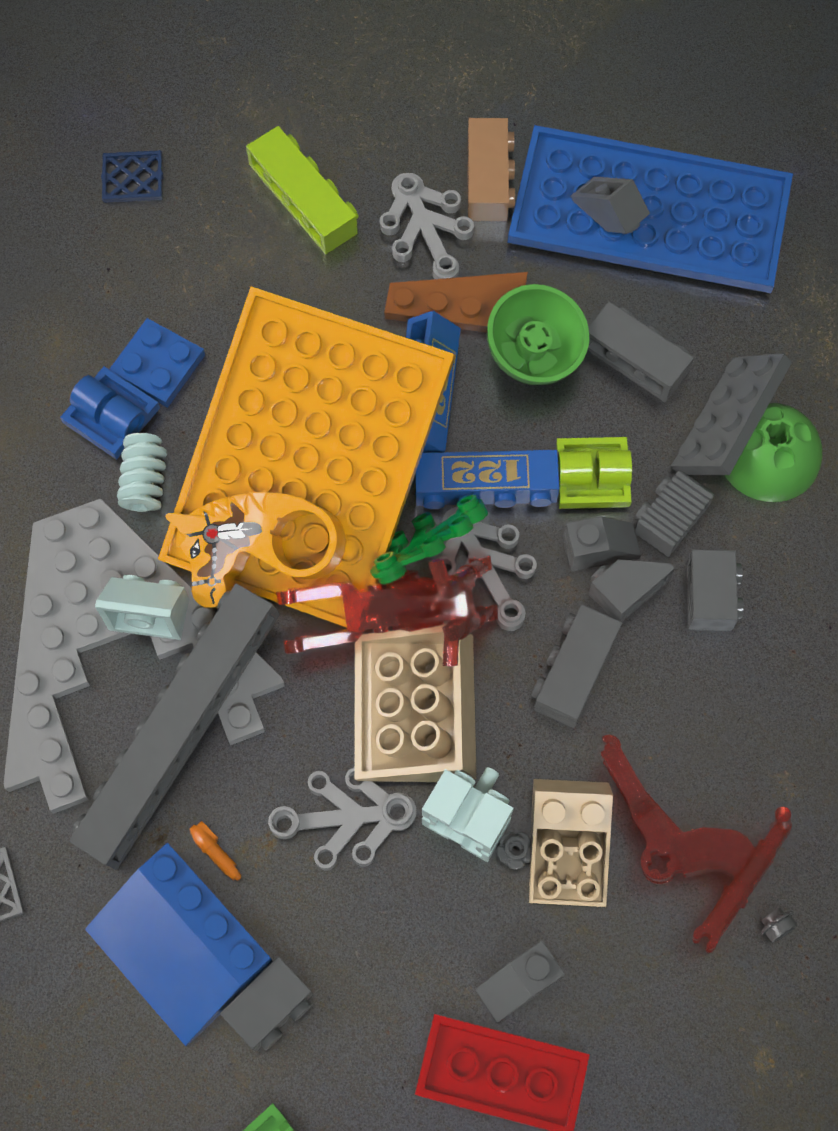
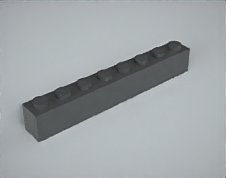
(174, 727)

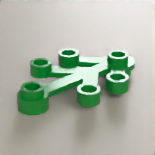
(425, 541)

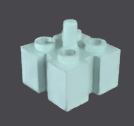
(468, 814)

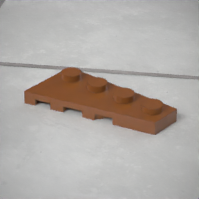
(459, 299)

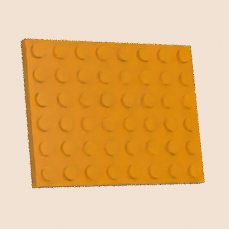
(320, 416)

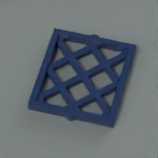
(132, 196)

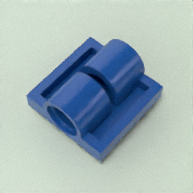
(108, 410)

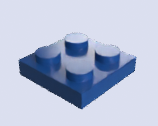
(158, 362)

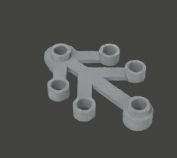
(425, 221)
(498, 560)
(349, 817)

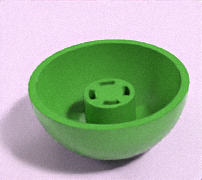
(549, 325)
(778, 470)

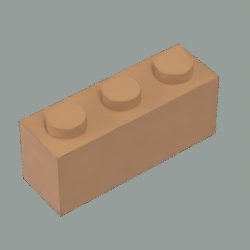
(490, 169)

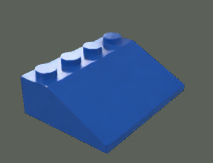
(177, 944)

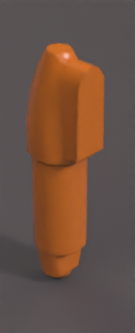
(207, 842)

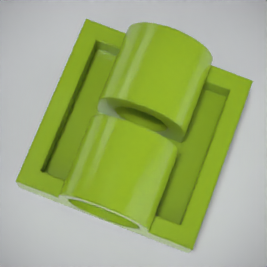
(594, 472)

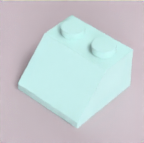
(143, 607)

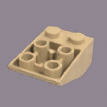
(570, 842)

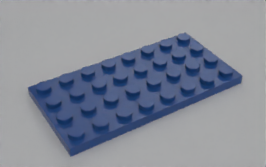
(704, 217)

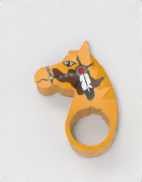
(230, 529)

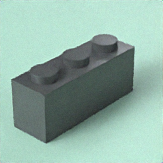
(638, 351)
(575, 665)

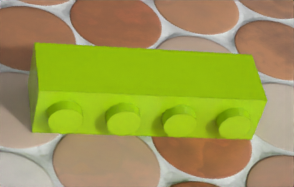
(303, 189)

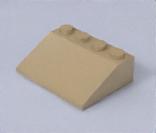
(411, 708)

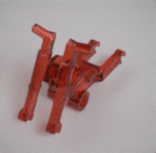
(404, 604)
(696, 850)

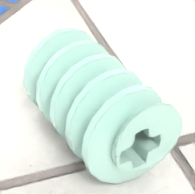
(141, 473)

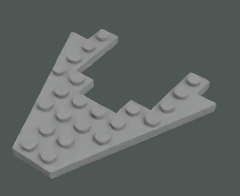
(66, 573)

